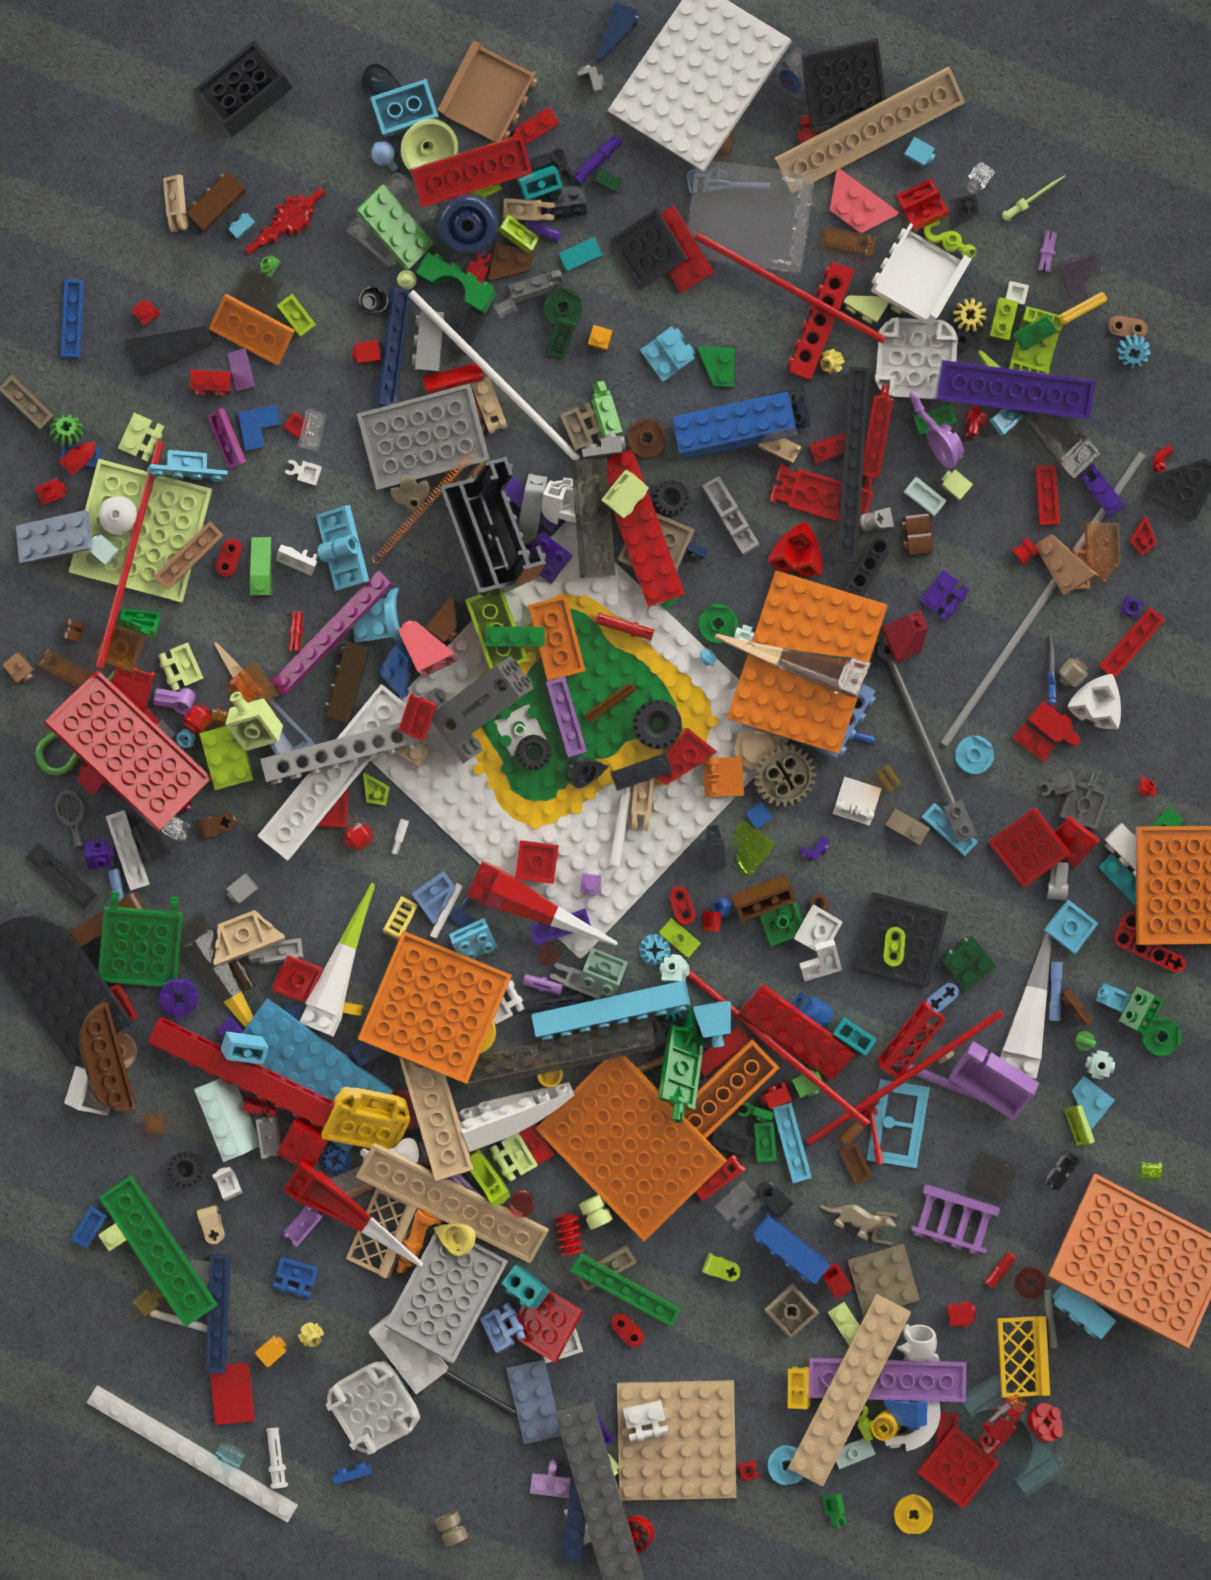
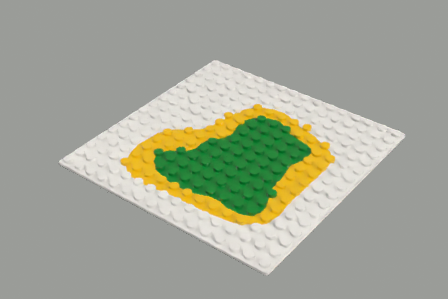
(499, 802)

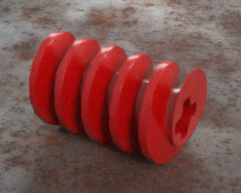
(569, 1234)

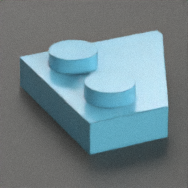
(1093, 1100)

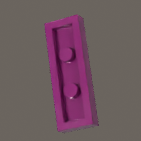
(226, 438)

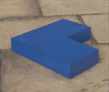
(252, 422)

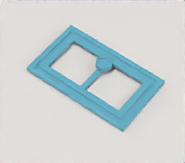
(917, 1126)

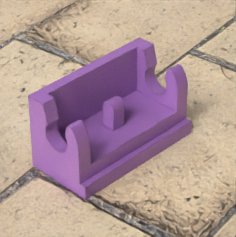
(302, 1225)

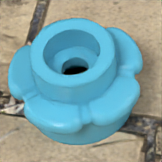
(707, 657)
(181, 738)

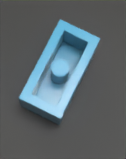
(242, 225)

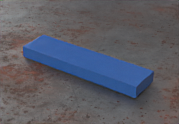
(72, 318)

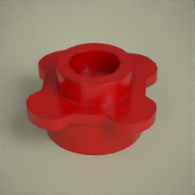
(1147, 787)
(753, 1474)

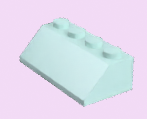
(227, 1119)

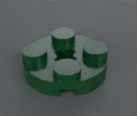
(558, 297)

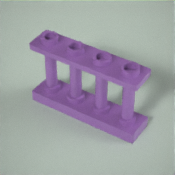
(950, 1200)

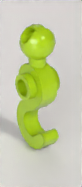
(950, 241)

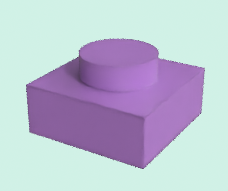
(590, 884)

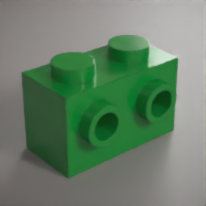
(1141, 1010)

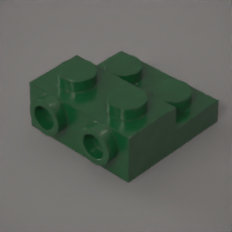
(968, 962)

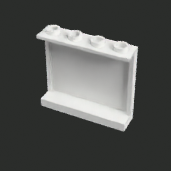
(918, 276)

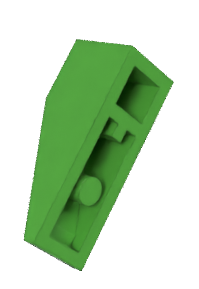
(261, 567)

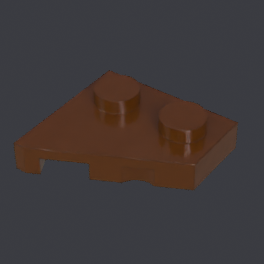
(509, 261)
(1080, 1013)

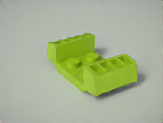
(1040, 355)

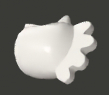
(920, 1344)

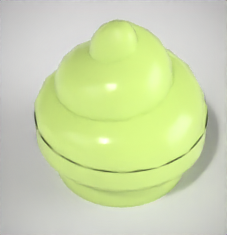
(406, 279)

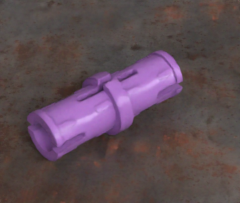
(1047, 251)
(543, 984)

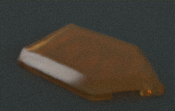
(1103, 547)

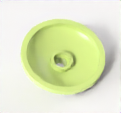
(440, 139)

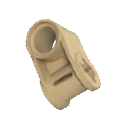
(210, 1221)

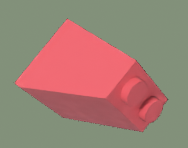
(425, 649)

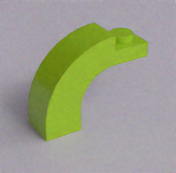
(488, 1178)

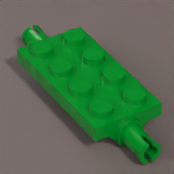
(682, 1067)

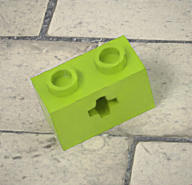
(1003, 319)

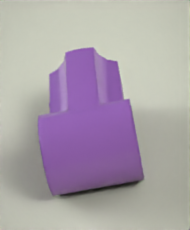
(180, 701)

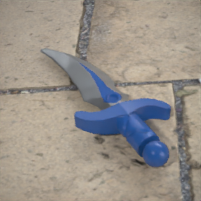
(1051, 675)

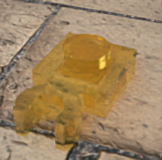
(147, 1301)

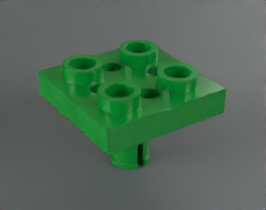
(782, 921)

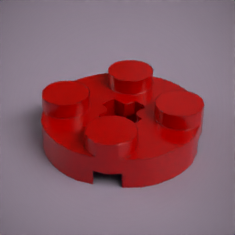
(1053, 1419)

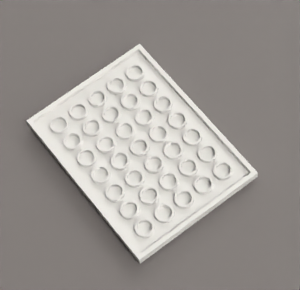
(699, 78)

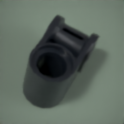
(776, 1200)

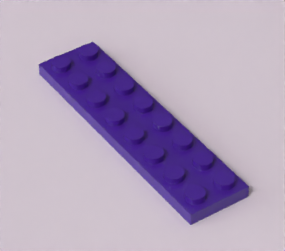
(1015, 389)

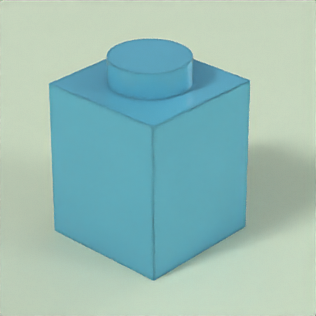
(920, 152)

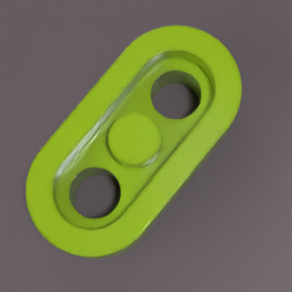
(895, 946)

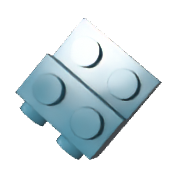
(668, 353)

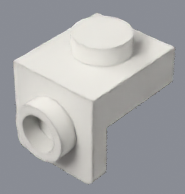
(227, 1183)

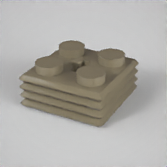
(791, 1323)

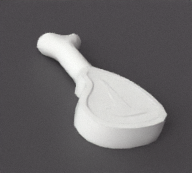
(406, 1148)

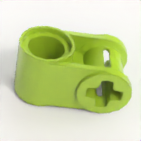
(717, 1267)

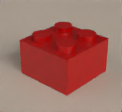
(303, 1143)

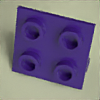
(556, 556)

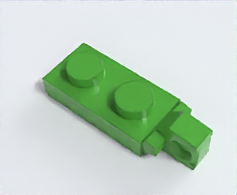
(605, 410)

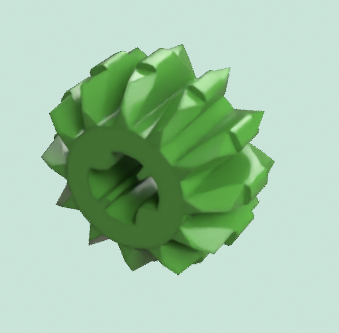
(66, 437)

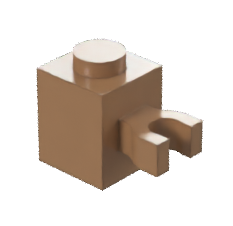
(19, 668)

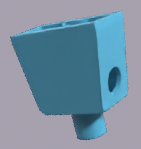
(714, 1021)

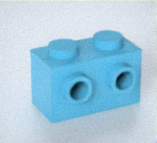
(244, 1048)

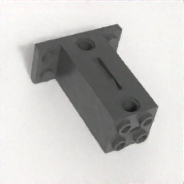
(477, 706)

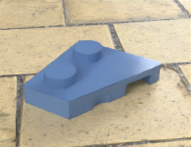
(434, 895)

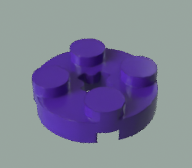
(178, 987)

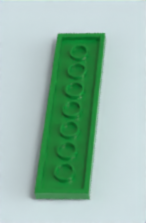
(158, 1251)

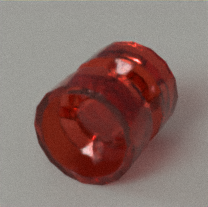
(521, 1203)

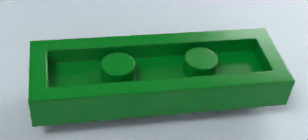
(515, 636)

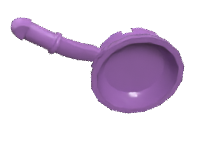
(943, 443)

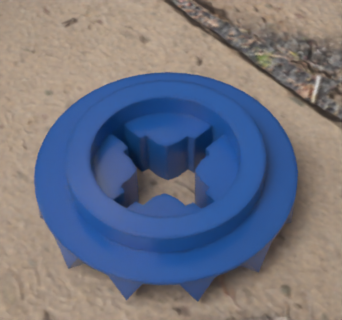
(339, 1168)

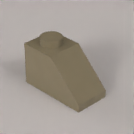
(907, 826)

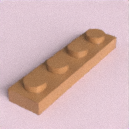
(189, 555)

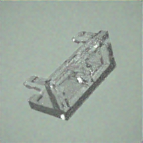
(175, 828)

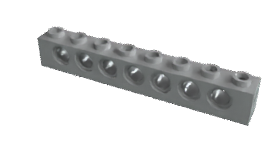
(271, 763)

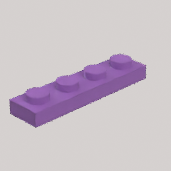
(566, 716)

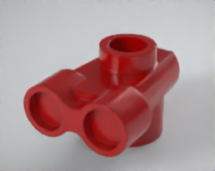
(975, 419)

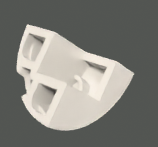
(1098, 702)

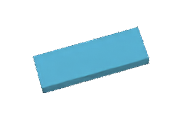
(937, 819)

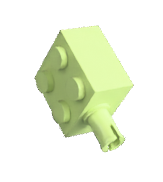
(253, 722)

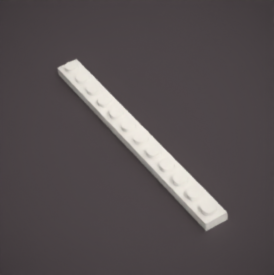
(192, 1453)

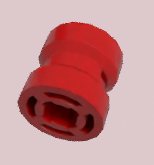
(1025, 551)

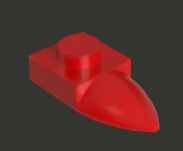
(78, 457)

